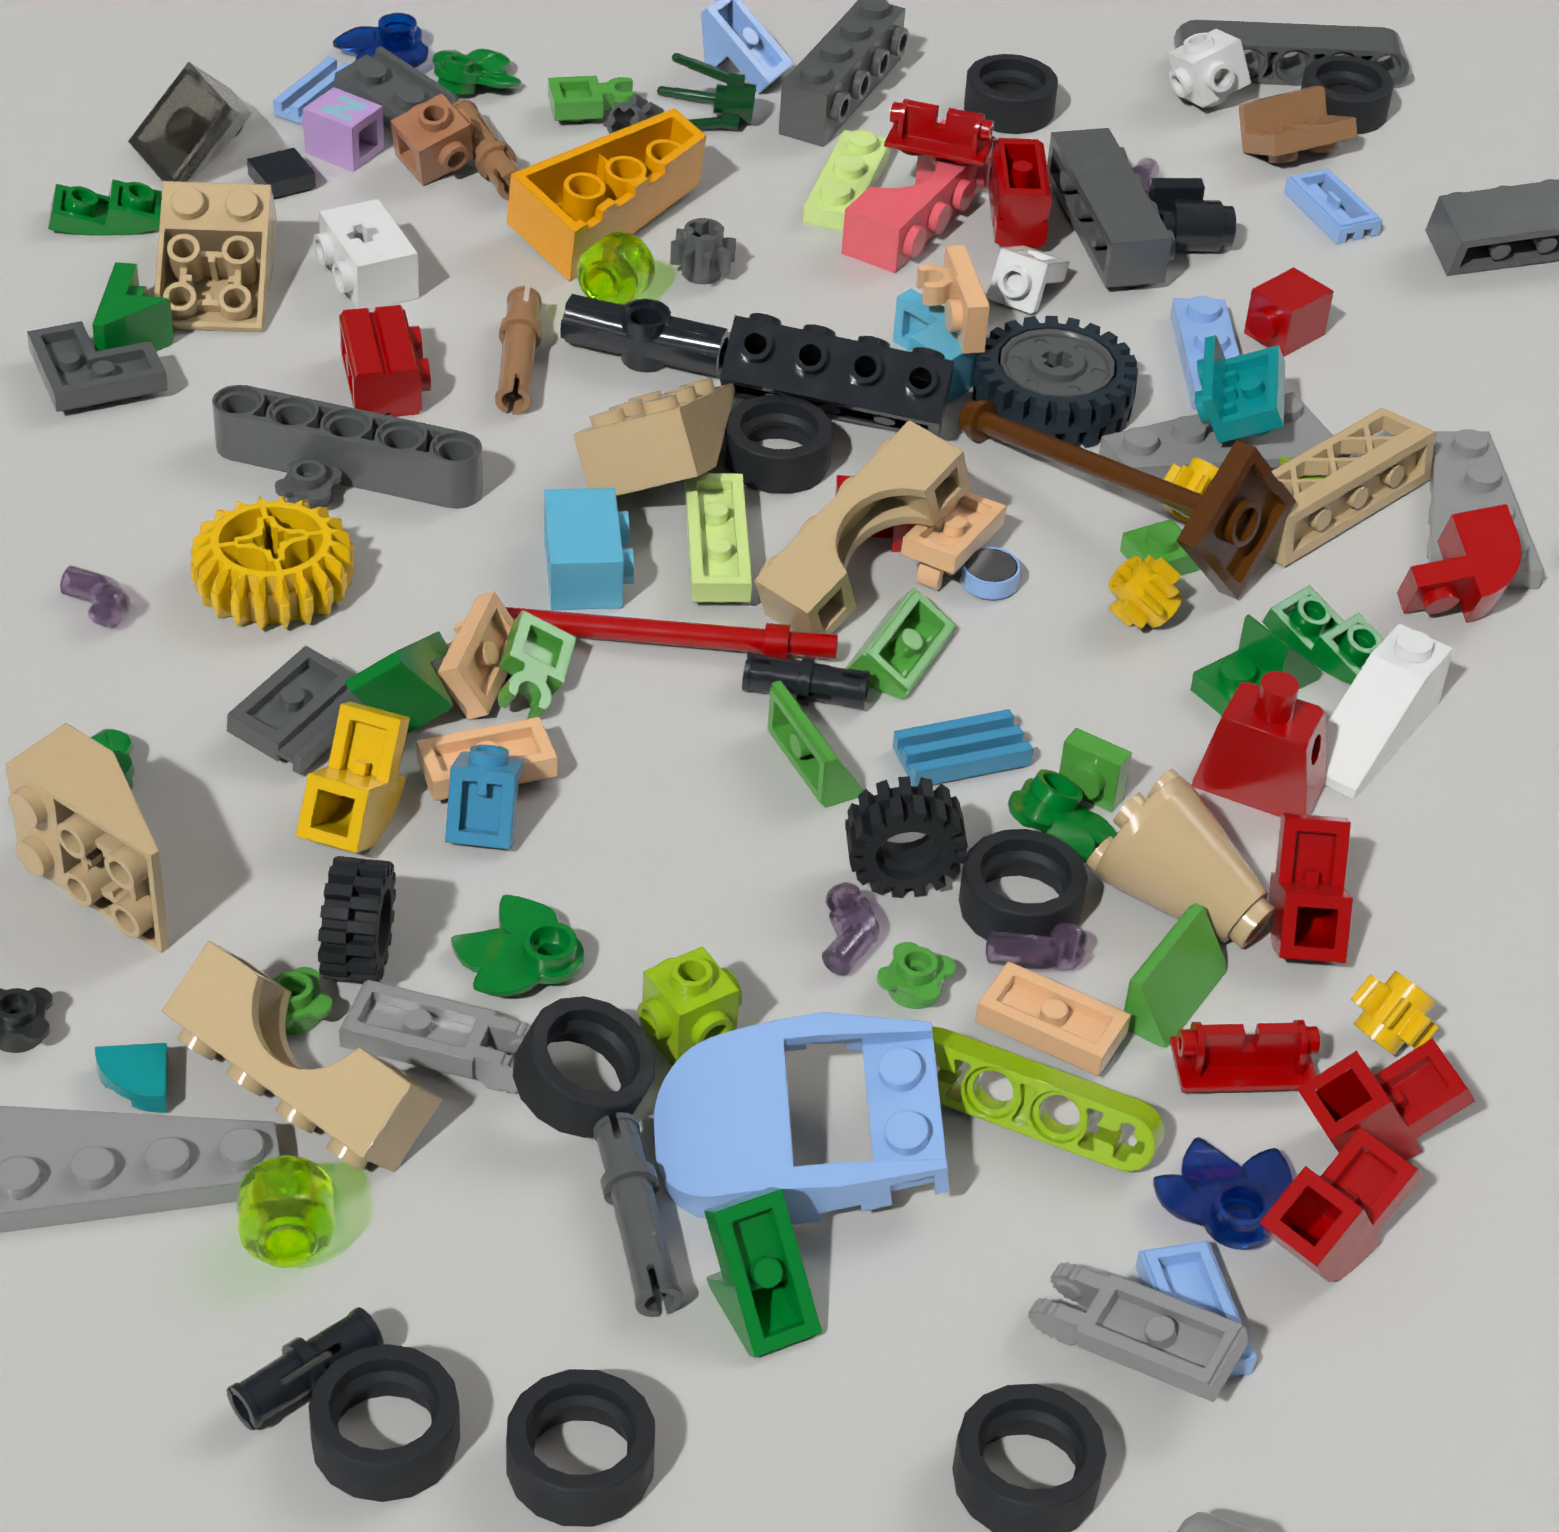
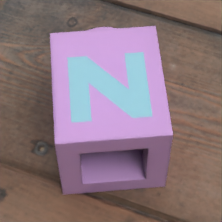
(343, 129)

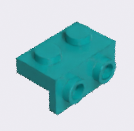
(1241, 392)

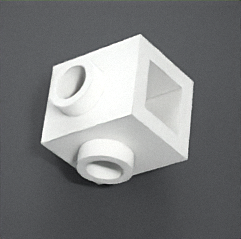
(1208, 68)

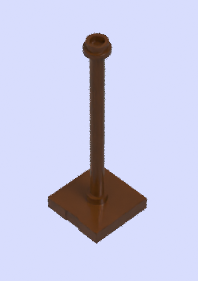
(1227, 524)

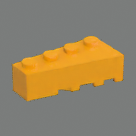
(605, 187)

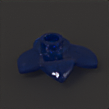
(394, 32)
(1224, 1195)

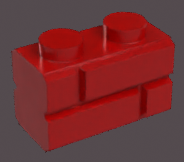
(1019, 192)
(383, 360)

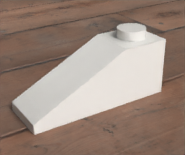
(1384, 707)

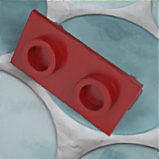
(962, 140)
(1229, 1060)

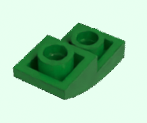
(125, 211)
(1322, 635)

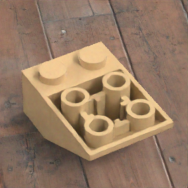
(216, 254)
(656, 437)
(87, 832)

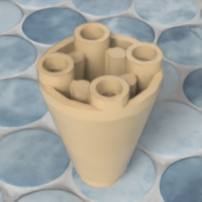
(1179, 856)

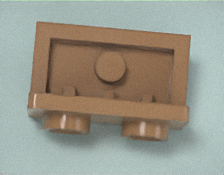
(1292, 123)

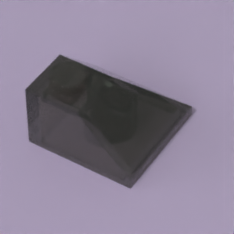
(189, 125)

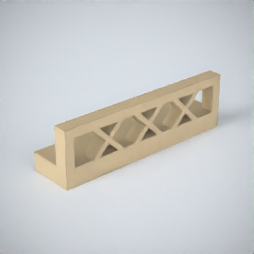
(1353, 484)

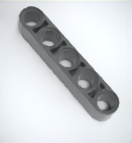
(1311, 41)
(368, 447)

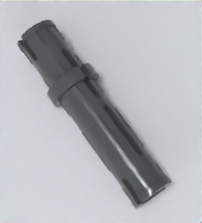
(631, 1188)

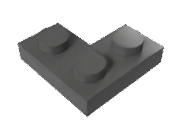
(85, 377)

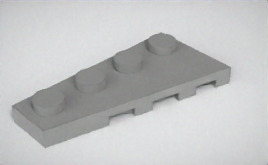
(1179, 440)
(1468, 478)
(116, 1164)

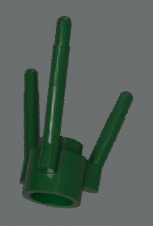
(731, 101)

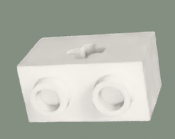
(367, 255)

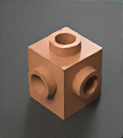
(433, 139)

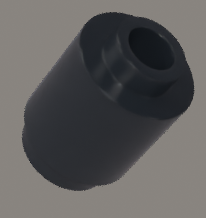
(1200, 224)

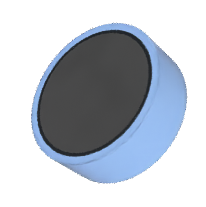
(991, 573)

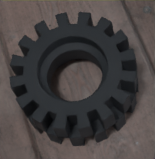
(904, 811)
(356, 919)

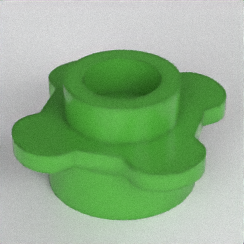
(915, 975)
(306, 1002)

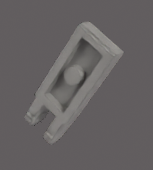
(434, 1034)
(1142, 1329)

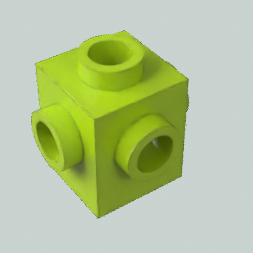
(688, 1002)

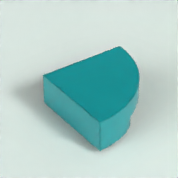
(136, 1073)

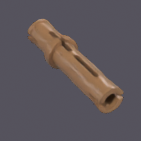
(491, 155)
(520, 336)

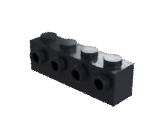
(842, 376)

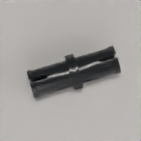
(807, 680)
(264, 1394)

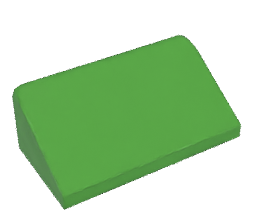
(903, 645)
(809, 749)
(1175, 978)

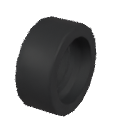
(1352, 89)
(1012, 92)
(778, 468)
(1026, 855)
(601, 1028)
(1038, 1413)
(392, 1471)
(576, 1497)

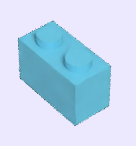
(585, 549)

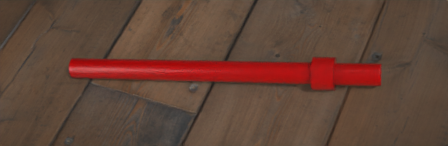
(773, 640)

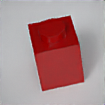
(1288, 311)

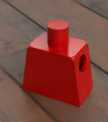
(1267, 749)

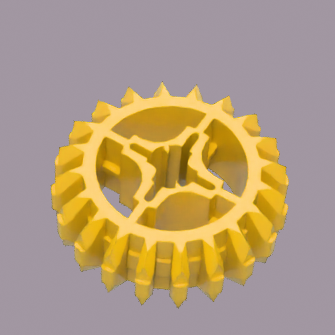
(272, 562)

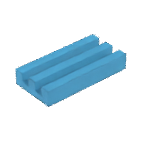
(956, 742)

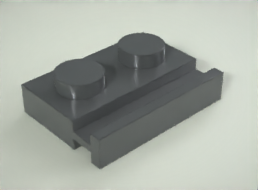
(389, 83)
(294, 710)

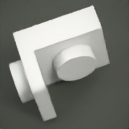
(1022, 276)

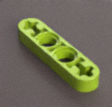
(1027, 1110)

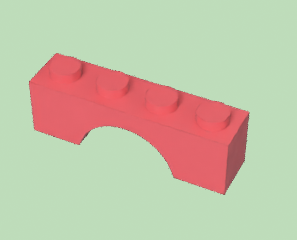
(896, 223)

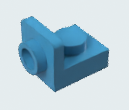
(483, 797)

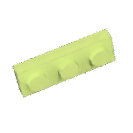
(850, 170)
(717, 538)

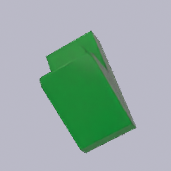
(129, 314)
(1257, 654)
(406, 682)
(761, 1272)

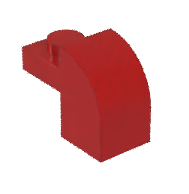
(1477, 565)
(1309, 889)
(1390, 1105)
(1336, 1216)

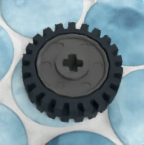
(1058, 378)

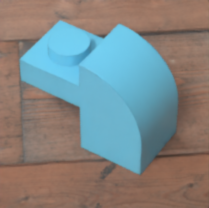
(925, 327)

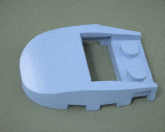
(728, 1121)

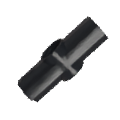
(644, 334)

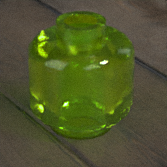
(616, 268)
(285, 1211)

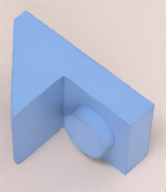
(737, 35)

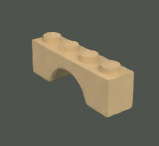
(906, 482)
(358, 1101)

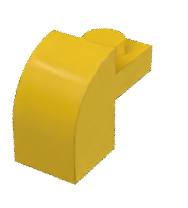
(361, 787)

